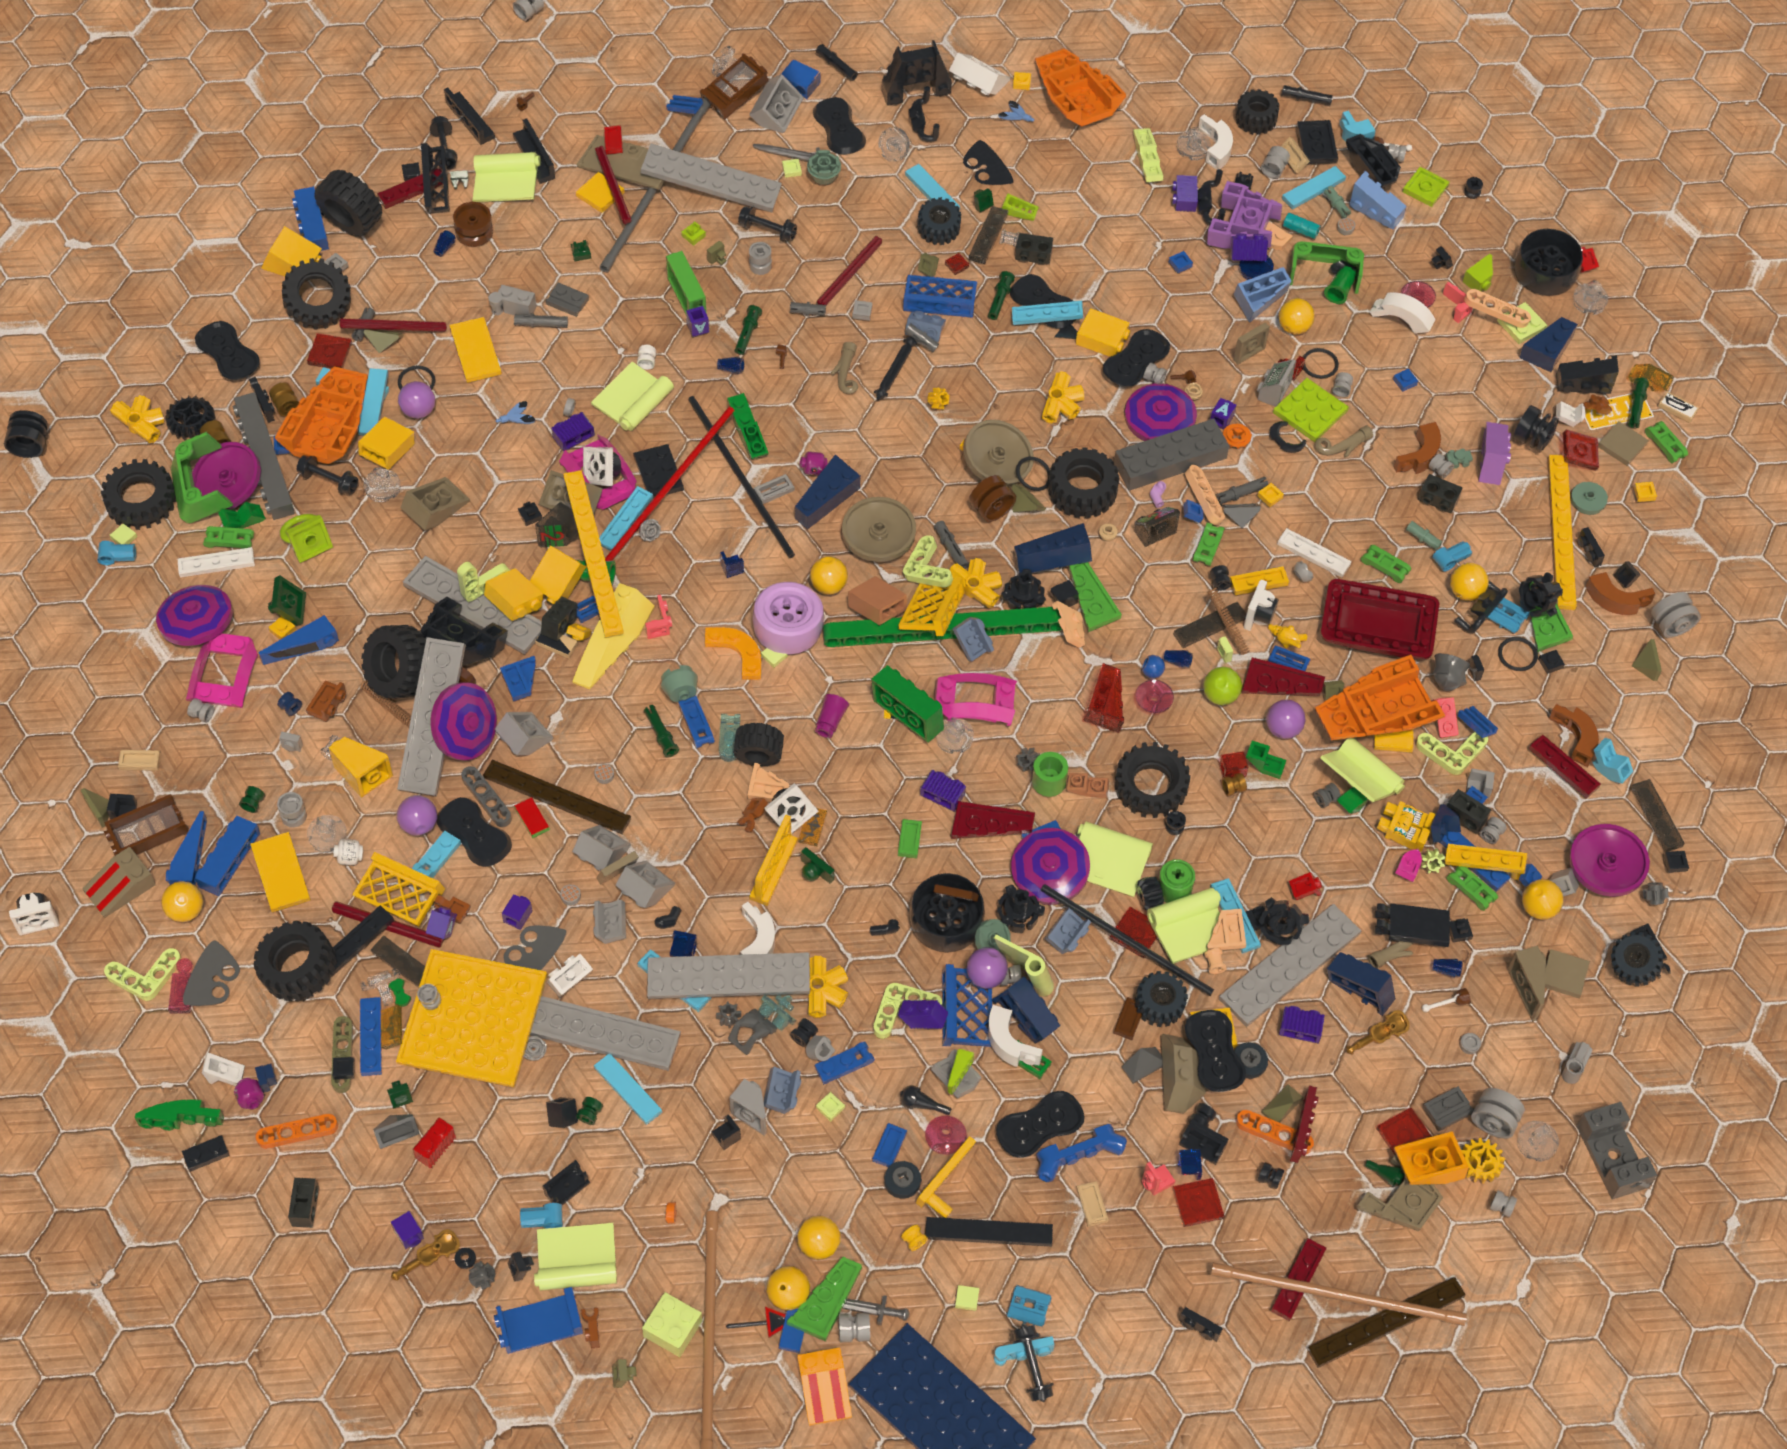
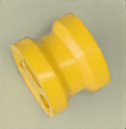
(914, 1237)

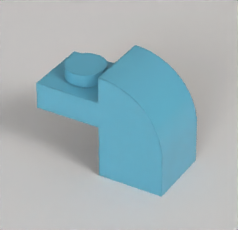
(1353, 128)
(1611, 765)

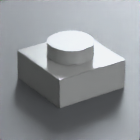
(338, 261)
(862, 310)
(291, 741)

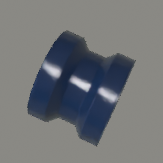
(289, 703)

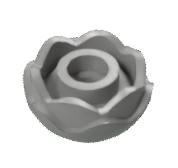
(649, 530)
(1302, 572)
(539, 1052)

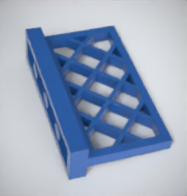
(940, 303)
(950, 1003)

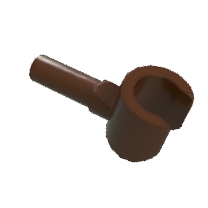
(522, 102)
(781, 350)
(1189, 376)

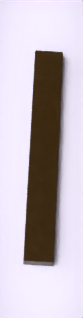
(557, 796)
(1382, 1323)

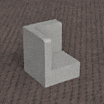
(1481, 780)
(1566, 881)

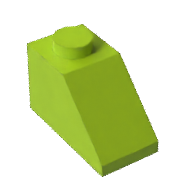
(1480, 274)

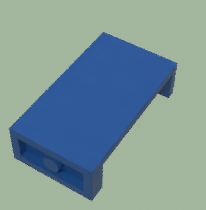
(539, 1323)

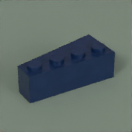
(827, 492)
(1054, 550)

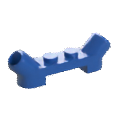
(1103, 1139)

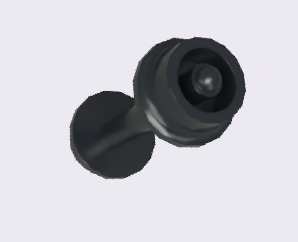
(440, 128)
(747, 217)
(308, 465)
(1040, 1391)

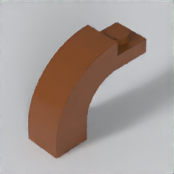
(1429, 440)
(1615, 600)
(1582, 727)

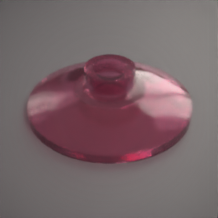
(1421, 291)
(1154, 690)
(945, 1143)

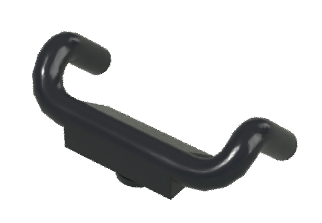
(918, 119)
(1205, 198)
(1483, 607)

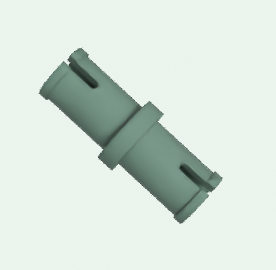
(1337, 202)
(1424, 535)

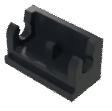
(1203, 1138)
(566, 1184)

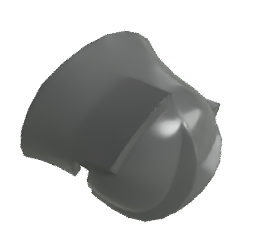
(1449, 671)

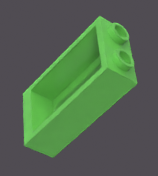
(684, 282)

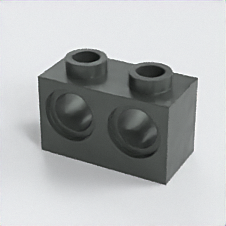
(1034, 248)
(1440, 493)
(558, 618)
(1470, 811)
(303, 1202)

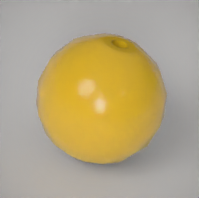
(1296, 316)
(828, 575)
(1469, 581)
(1542, 899)
(182, 901)
(818, 1237)
(788, 1288)

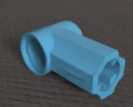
(110, 552)
(1449, 557)
(547, 1216)

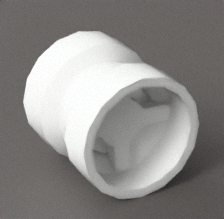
(646, 357)

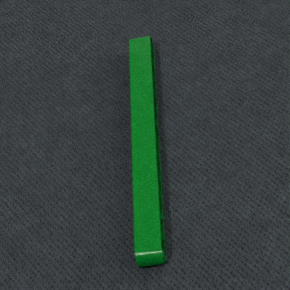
(996, 623)

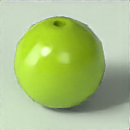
(1222, 685)

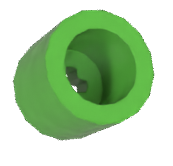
(1050, 774)
(1176, 879)

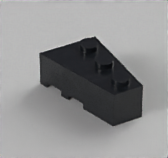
(1588, 377)

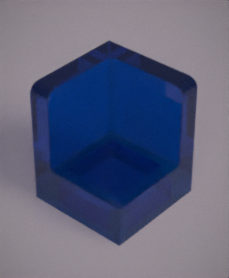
(732, 565)
(683, 944)
(1190, 1162)

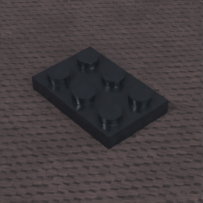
(1317, 141)
(656, 468)

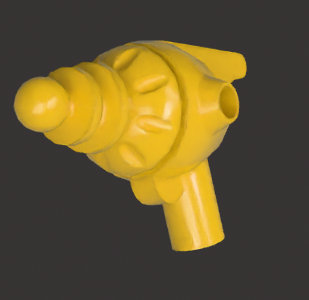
(1287, 635)

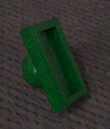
(815, 867)

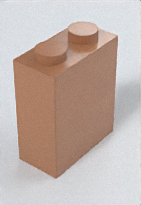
(877, 600)

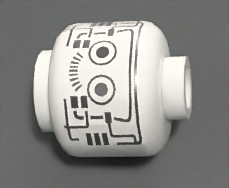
(348, 852)

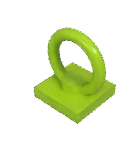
(306, 538)

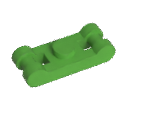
(1666, 441)
(228, 537)
(1208, 544)
(1386, 563)
(1472, 887)

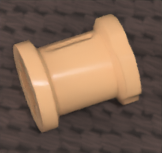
(1215, 961)

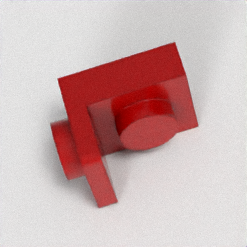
(1589, 260)
(1305, 886)

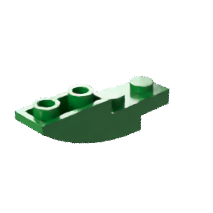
(747, 427)
(172, 1113)

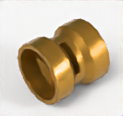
(1234, 784)

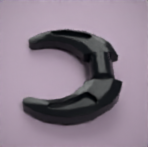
(1287, 447)

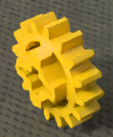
(1491, 1160)

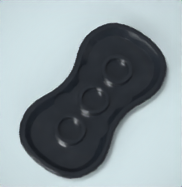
(837, 121)
(1035, 291)
(231, 356)
(1130, 364)
(481, 840)
(1218, 1063)
(1027, 1131)

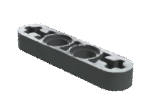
(484, 797)

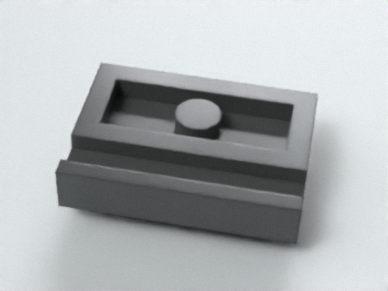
(567, 299)
(1448, 1108)

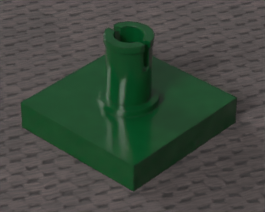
(288, 600)

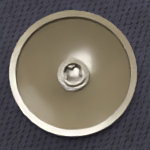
(996, 449)
(879, 529)

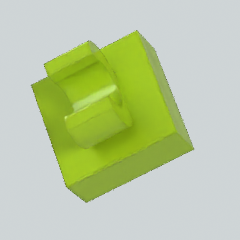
(693, 233)

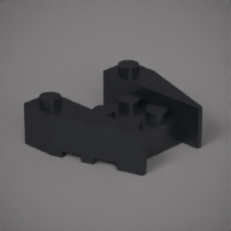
(915, 68)
(446, 624)

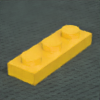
(1248, 582)

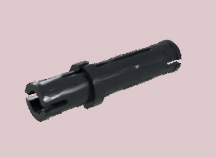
(832, 58)
(1304, 94)

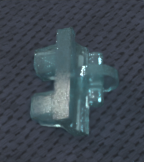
(770, 1006)

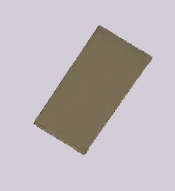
(624, 165)

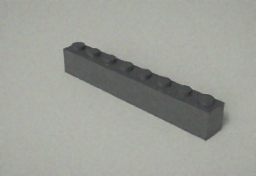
(259, 442)

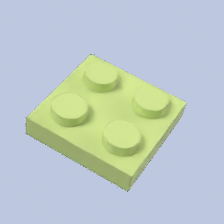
(1519, 334)

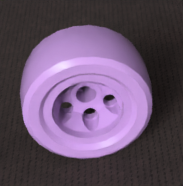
(788, 631)

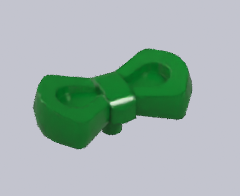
(397, 987)

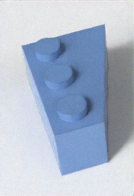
(1376, 203)
(1261, 292)

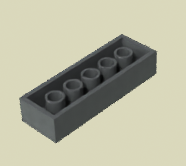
(1171, 454)

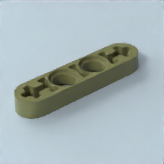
(347, 1052)

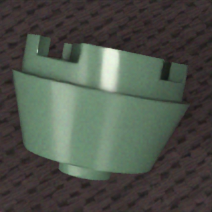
(824, 167)
(679, 683)

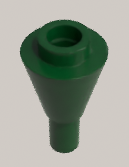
(1391, 1174)

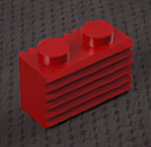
(434, 1143)

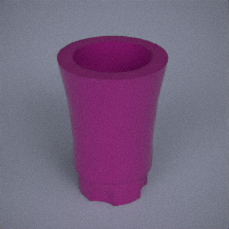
(831, 715)

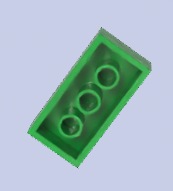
(908, 703)

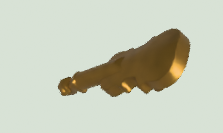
(1394, 1024)
(444, 1244)

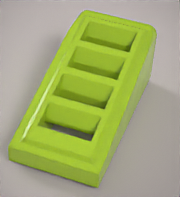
(1010, 204)
(961, 1065)

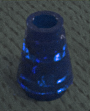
(444, 242)
(731, 364)
(1180, 658)
(1449, 967)

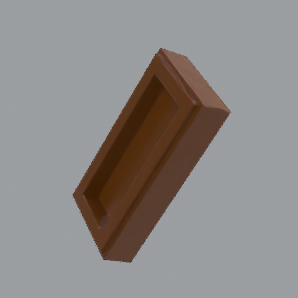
(954, 892)
(1128, 1020)

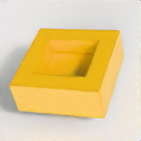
(1022, 81)
(1645, 491)
(1270, 495)
(282, 628)
(579, 632)

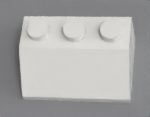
(978, 74)

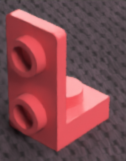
(1457, 296)
(659, 628)
(1448, 725)
(1157, 1179)

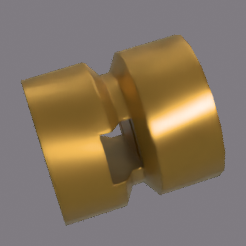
(283, 398)
(216, 430)

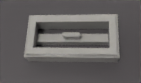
(775, 491)

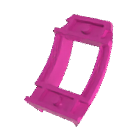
(613, 494)
(222, 694)
(1000, 710)

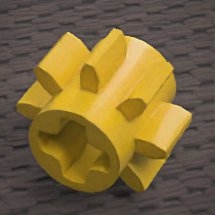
(938, 398)

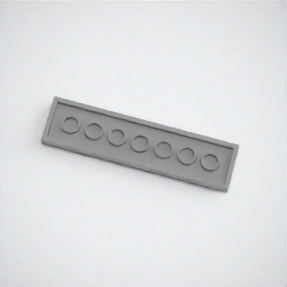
(711, 178)
(436, 582)
(422, 757)
(1289, 965)
(728, 975)
(605, 1033)

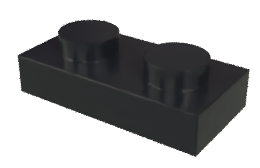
(1591, 547)
(205, 1153)
(1207, 1328)

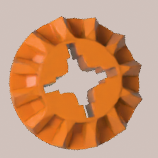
(1238, 430)

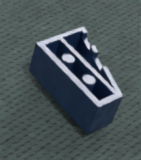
(1364, 980)

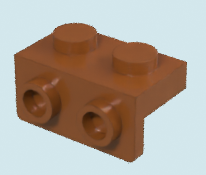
(326, 700)

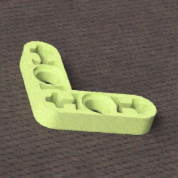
(940, 576)
(472, 585)
(1456, 757)
(147, 981)
(895, 1002)

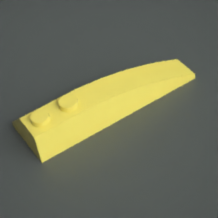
(604, 651)

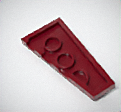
(1277, 679)
(987, 820)

